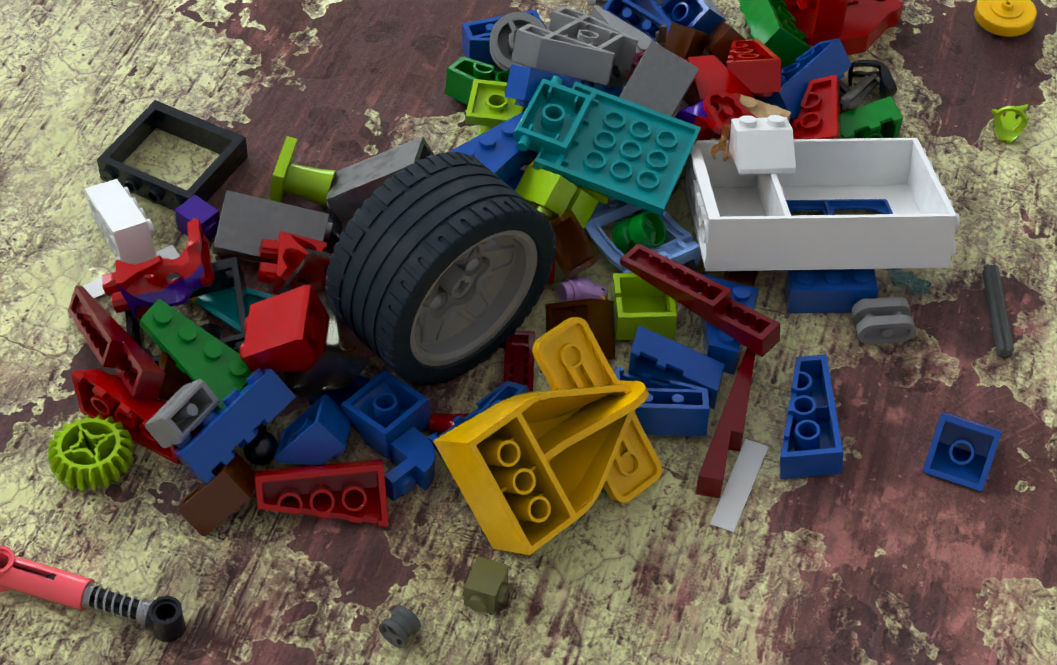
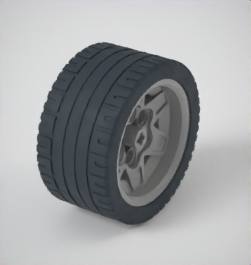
(440, 267)

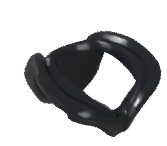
(886, 82)

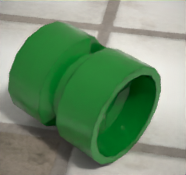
(643, 228)

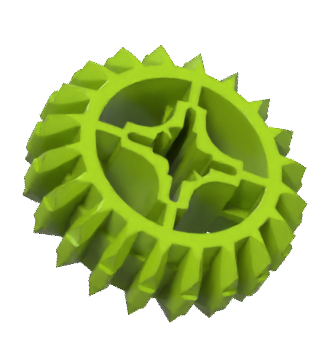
(90, 452)

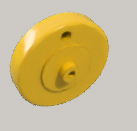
(1006, 16)

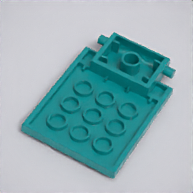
(606, 143)

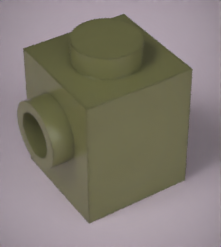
(486, 585)

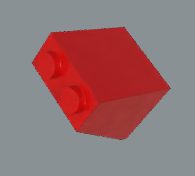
(713, 76)
(285, 331)

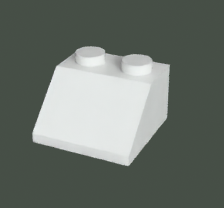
(762, 145)

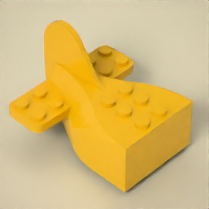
(547, 454)

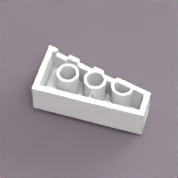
(121, 222)

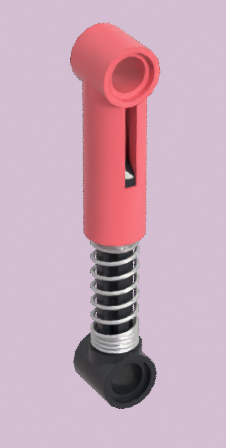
(83, 594)

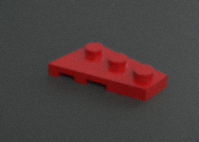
(819, 110)

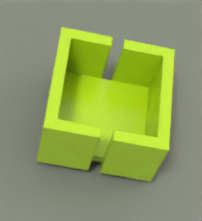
(555, 195)
(643, 305)

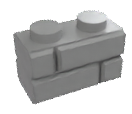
(182, 413)

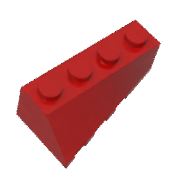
(755, 66)
(109, 396)
(335, 490)

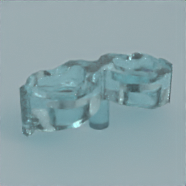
(915, 284)

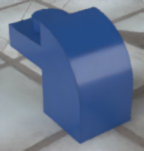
(414, 464)

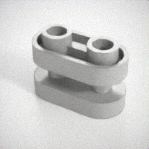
(883, 320)

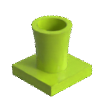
(489, 105)
(299, 179)

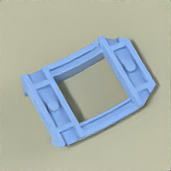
(678, 243)

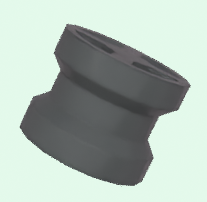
(400, 626)

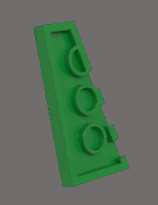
(195, 350)

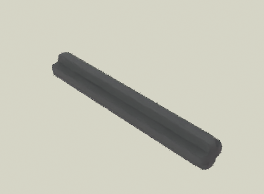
(859, 92)
(997, 311)

